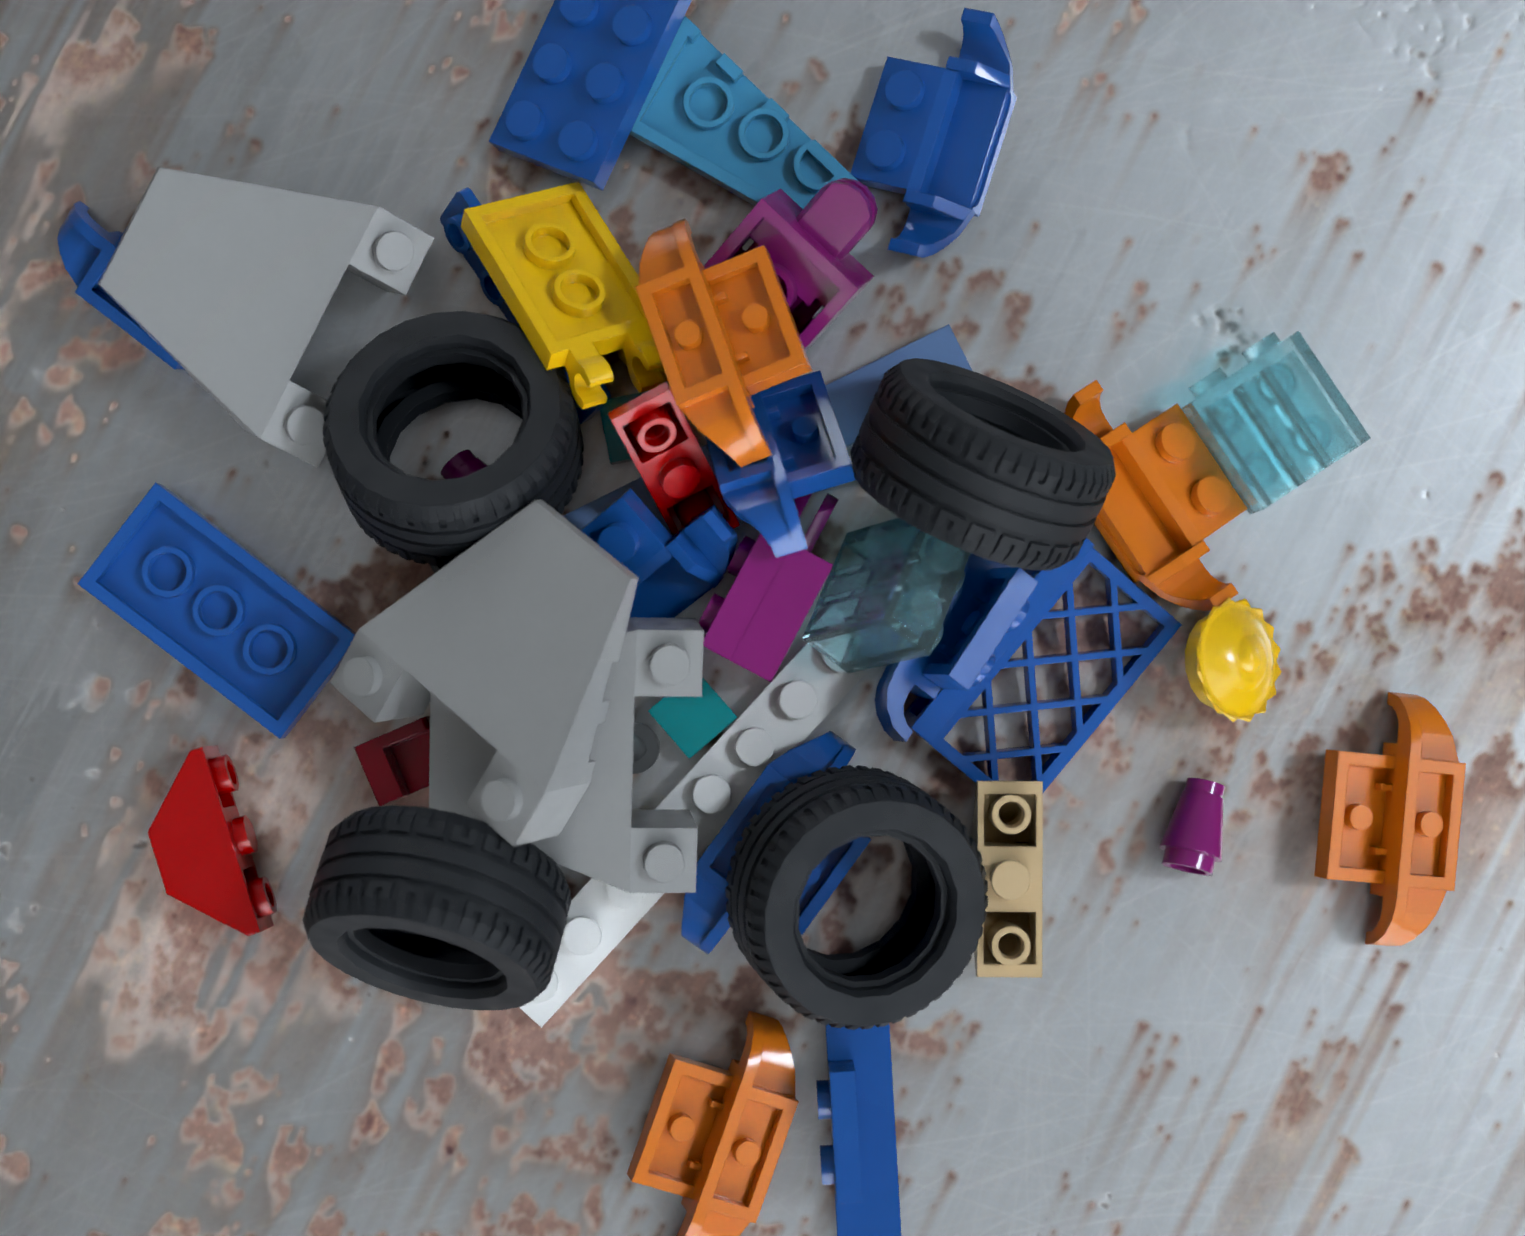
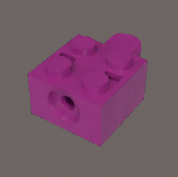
(810, 250)
(767, 598)

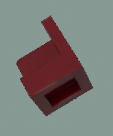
(397, 761)

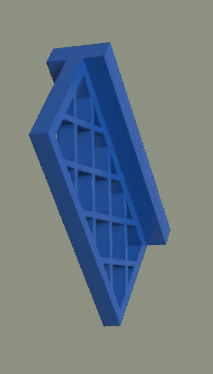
(936, 717)

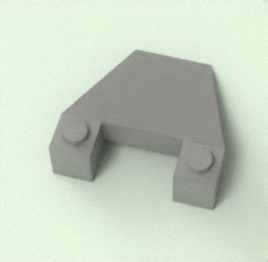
(240, 281)
(518, 650)
(604, 834)

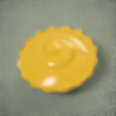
(1233, 660)

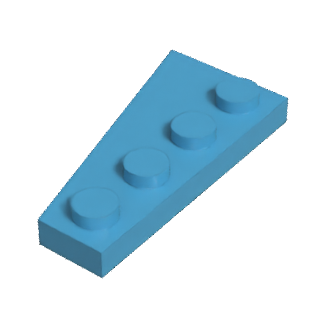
(727, 129)

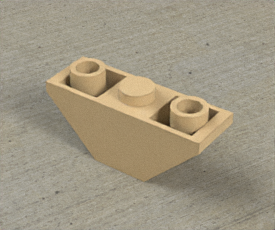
(1010, 840)

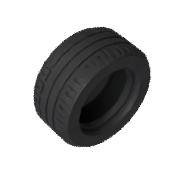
(423, 367)
(981, 465)
(437, 908)
(919, 952)

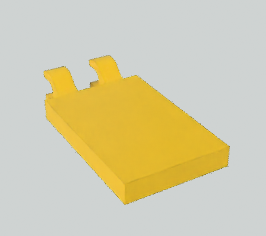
(566, 286)

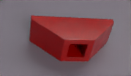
(669, 458)
(208, 847)

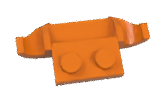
(719, 336)
(1161, 502)
(1396, 820)
(720, 1131)

